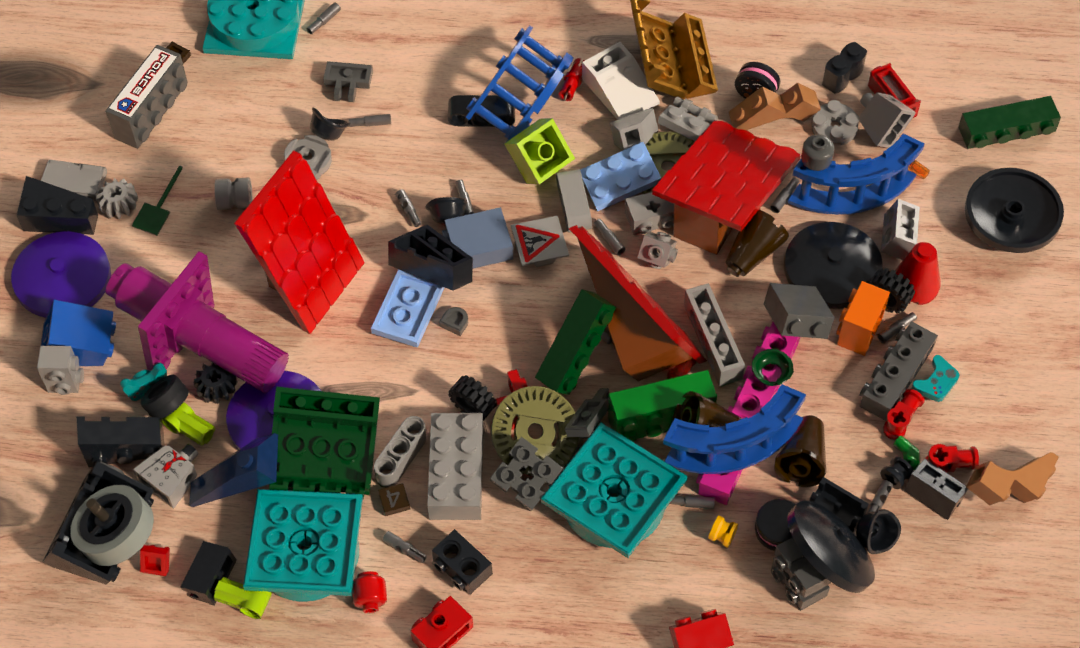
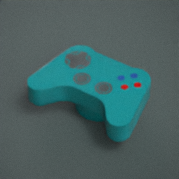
(143, 381)
(940, 382)

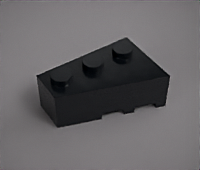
(55, 209)
(431, 257)
(119, 440)

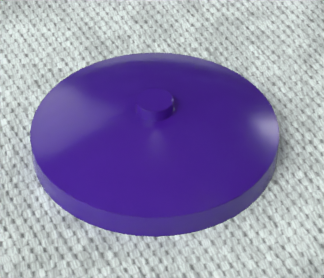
(60, 268)
(251, 410)

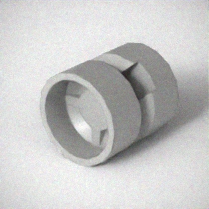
(233, 193)

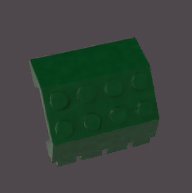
(324, 441)

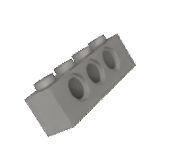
(714, 335)

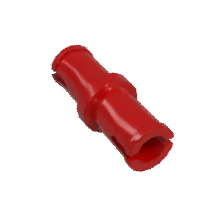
(572, 80)

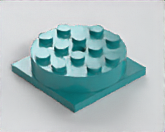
(253, 27)
(618, 466)
(296, 519)

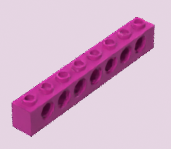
(722, 485)

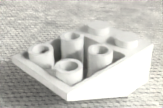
(618, 81)

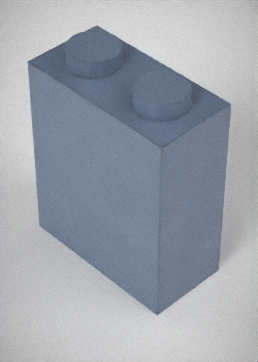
(481, 236)

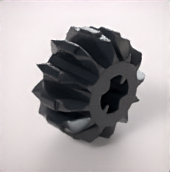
(214, 383)

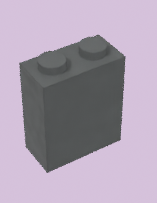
(798, 311)

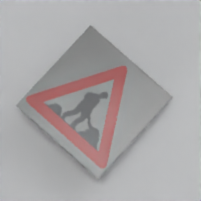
(540, 241)

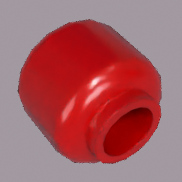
(369, 591)

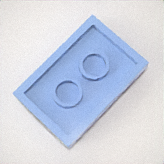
(620, 176)
(407, 309)

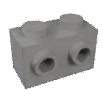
(60, 369)

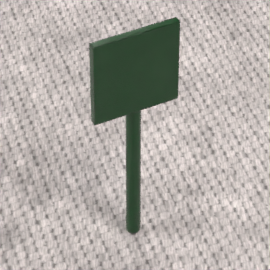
(152, 217)

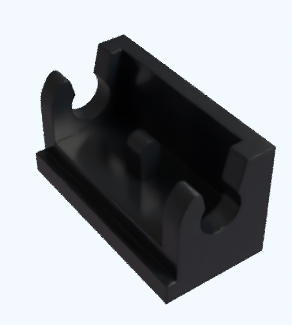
(936, 489)
(840, 502)
(207, 569)

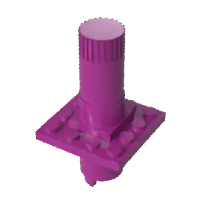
(185, 317)

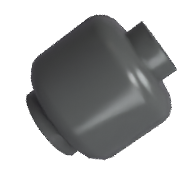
(817, 152)

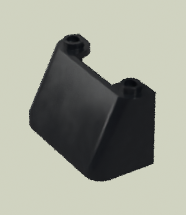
(62, 551)

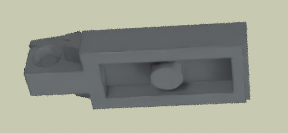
(588, 415)

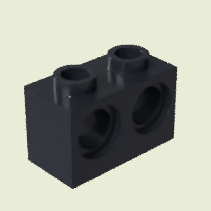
(467, 558)

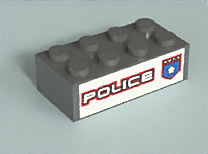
(147, 96)

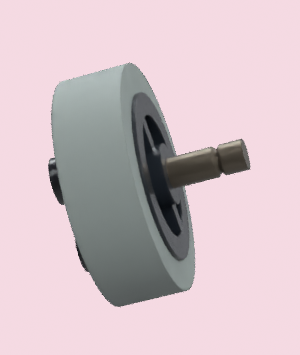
(112, 525)

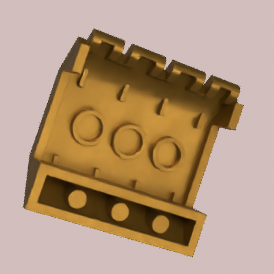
(674, 53)

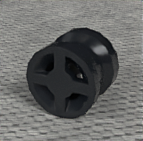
(897, 472)

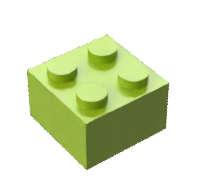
(539, 151)

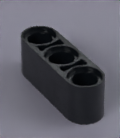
(457, 111)

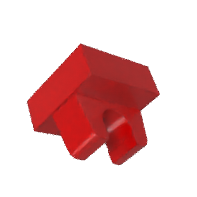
(154, 560)

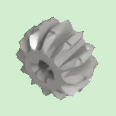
(116, 198)

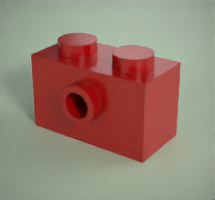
(442, 626)
(704, 632)

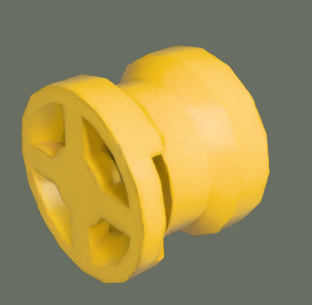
(721, 529)

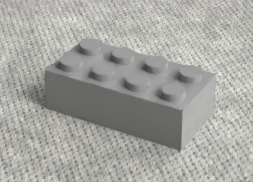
(455, 466)

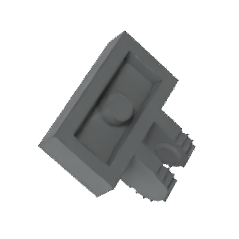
(347, 75)

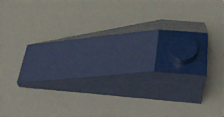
(242, 471)

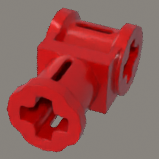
(900, 416)
(950, 458)

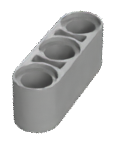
(573, 199)
(400, 441)

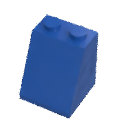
(82, 328)

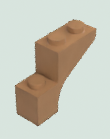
(767, 106)
(1025, 483)

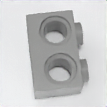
(900, 229)

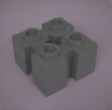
(542, 471)
(797, 573)

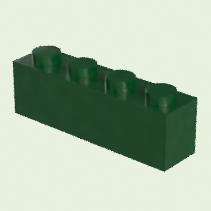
(1009, 122)
(575, 342)

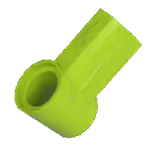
(185, 421)
(248, 602)

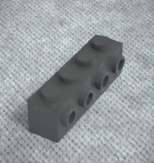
(898, 370)

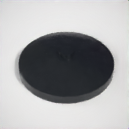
(1014, 210)
(833, 260)
(831, 546)

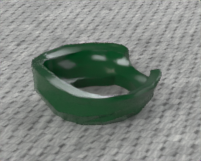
(775, 357)

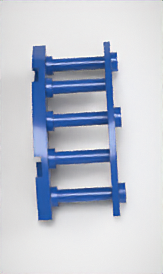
(543, 92)
(886, 173)
(738, 443)

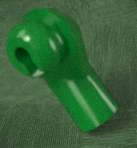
(910, 452)

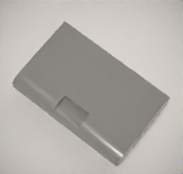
(75, 177)

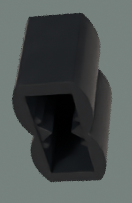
(844, 67)

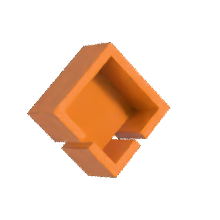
(862, 317)

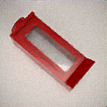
(886, 81)

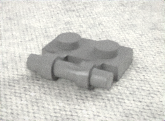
(684, 123)

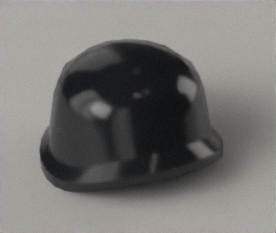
(327, 128)
(446, 208)
(878, 531)

